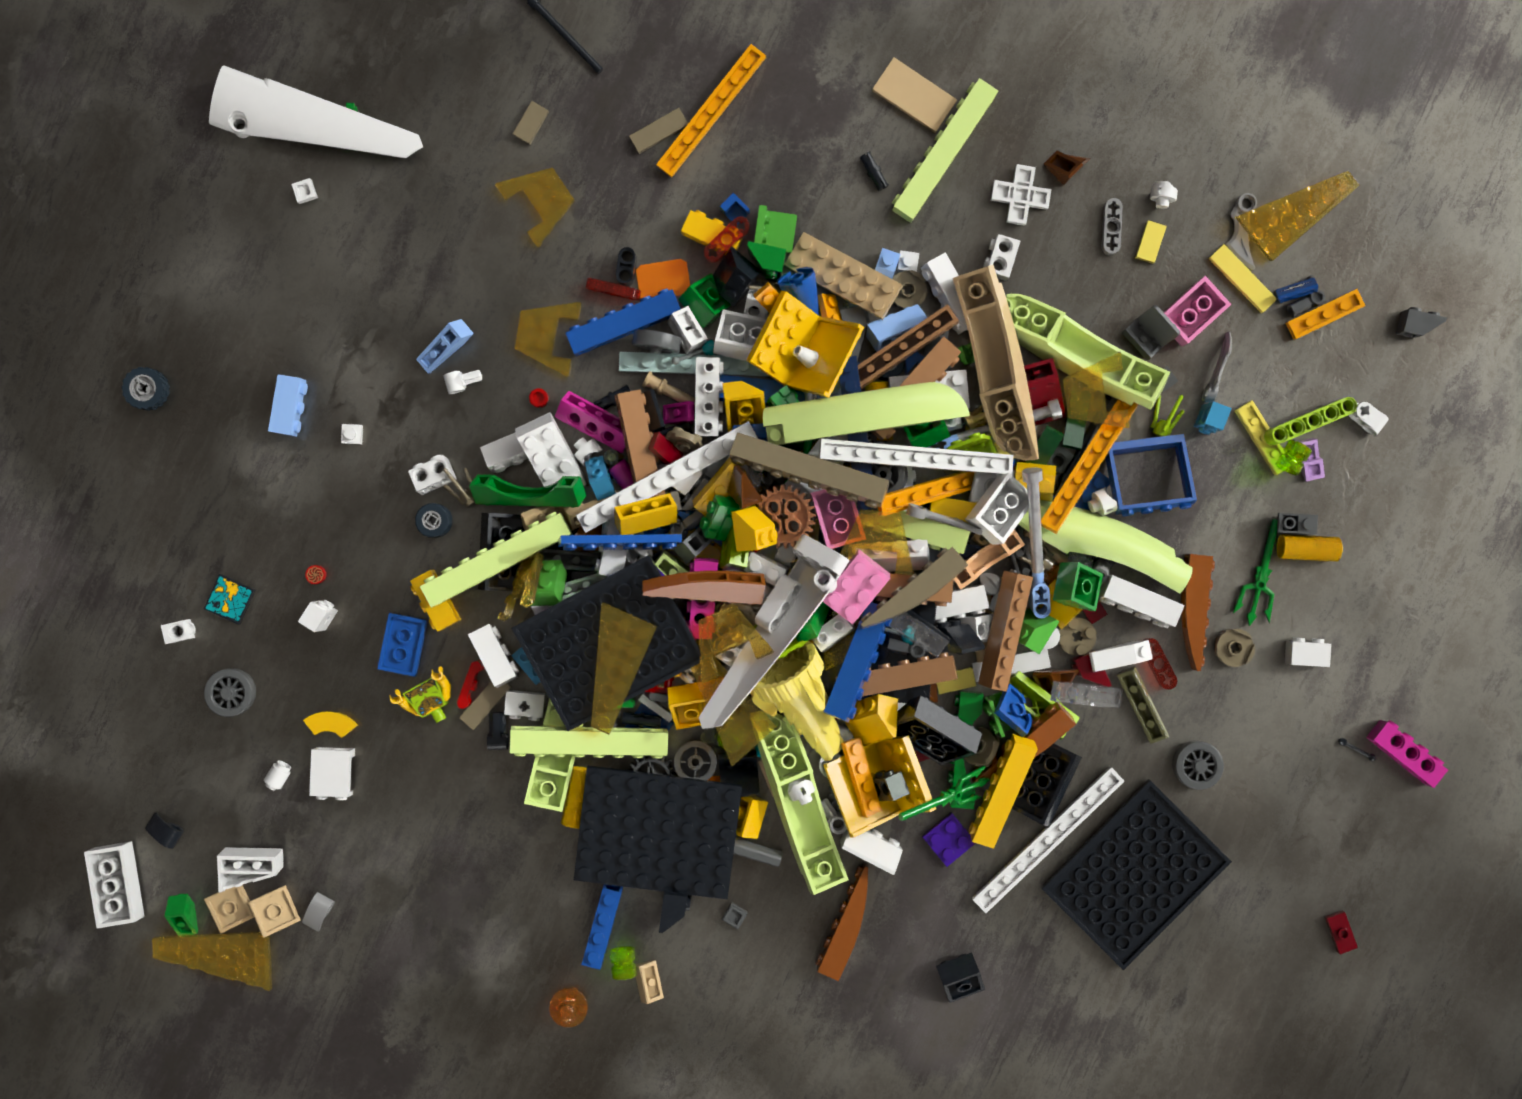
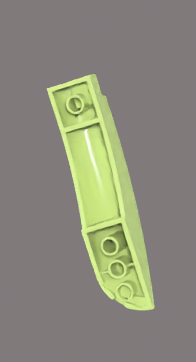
(1054, 335)
(862, 412)
(1118, 542)
(550, 773)
(804, 824)

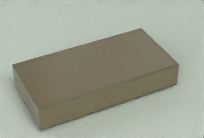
(531, 122)

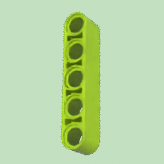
(1318, 417)

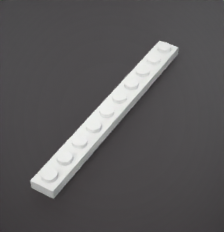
(915, 456)
(663, 478)
(1048, 839)

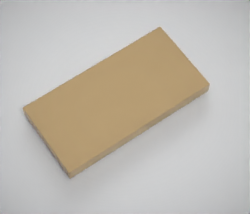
(914, 95)

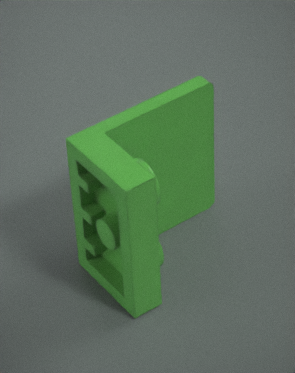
(775, 229)
(996, 724)

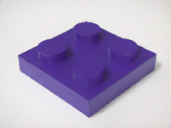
(948, 839)

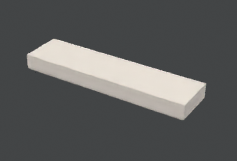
(1023, 662)

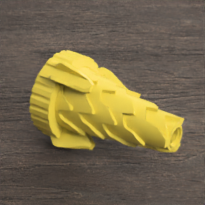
(797, 691)

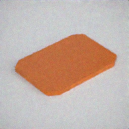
(663, 275)

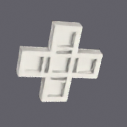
(1020, 195)

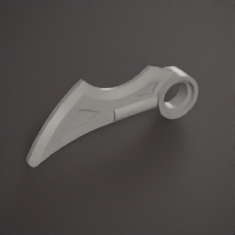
(1240, 240)
(1211, 389)
(922, 513)

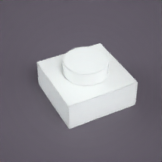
(304, 191)
(908, 261)
(351, 434)

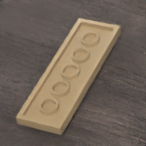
(845, 275)

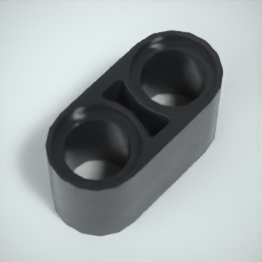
(623, 266)

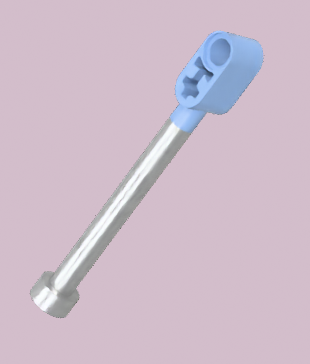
(1052, 410)
(1032, 477)

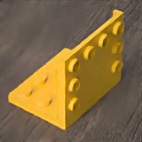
(793, 325)
(883, 755)

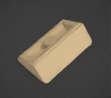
(648, 982)

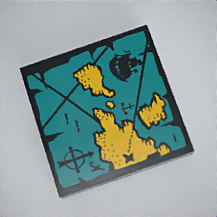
(229, 599)

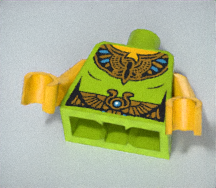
(426, 697)

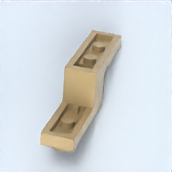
(569, 514)

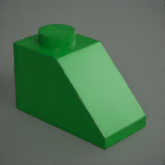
(181, 914)

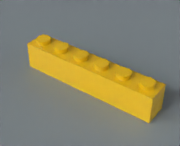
(1003, 790)

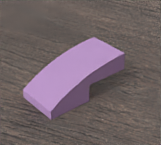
(1314, 466)

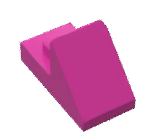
(678, 413)

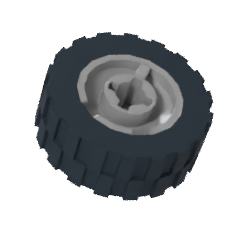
(155, 393)

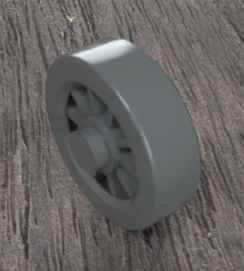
(656, 341)
(230, 692)
(1198, 764)

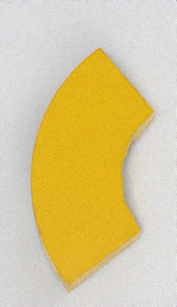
(330, 721)

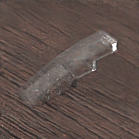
(919, 634)
(1086, 694)

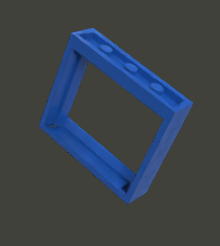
(1149, 444)

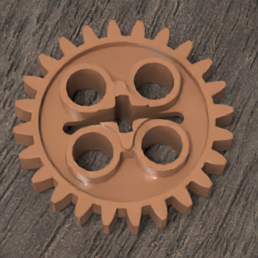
(802, 515)

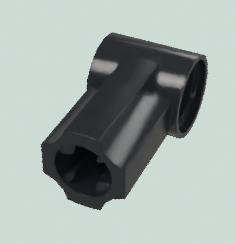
(497, 737)

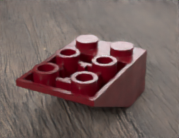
(1044, 386)

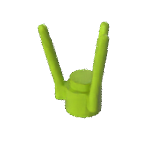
(1163, 427)

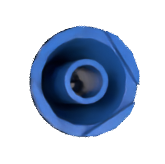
(802, 287)

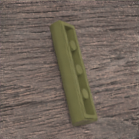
(1142, 705)

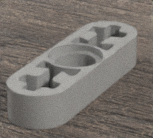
(1118, 221)

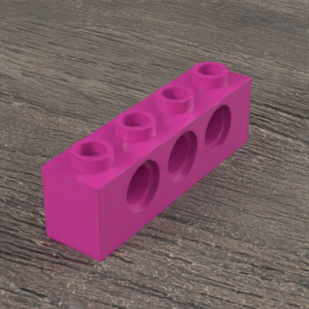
(591, 420)
(694, 607)
(1429, 774)

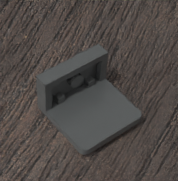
(1151, 332)

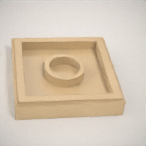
(229, 908)
(274, 911)

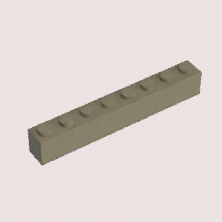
(809, 470)

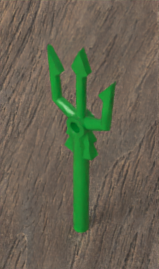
(1261, 579)
(954, 793)

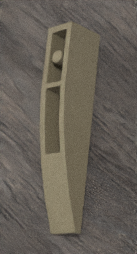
(919, 589)

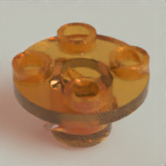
(568, 1007)

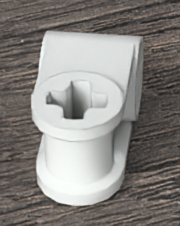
(1369, 418)

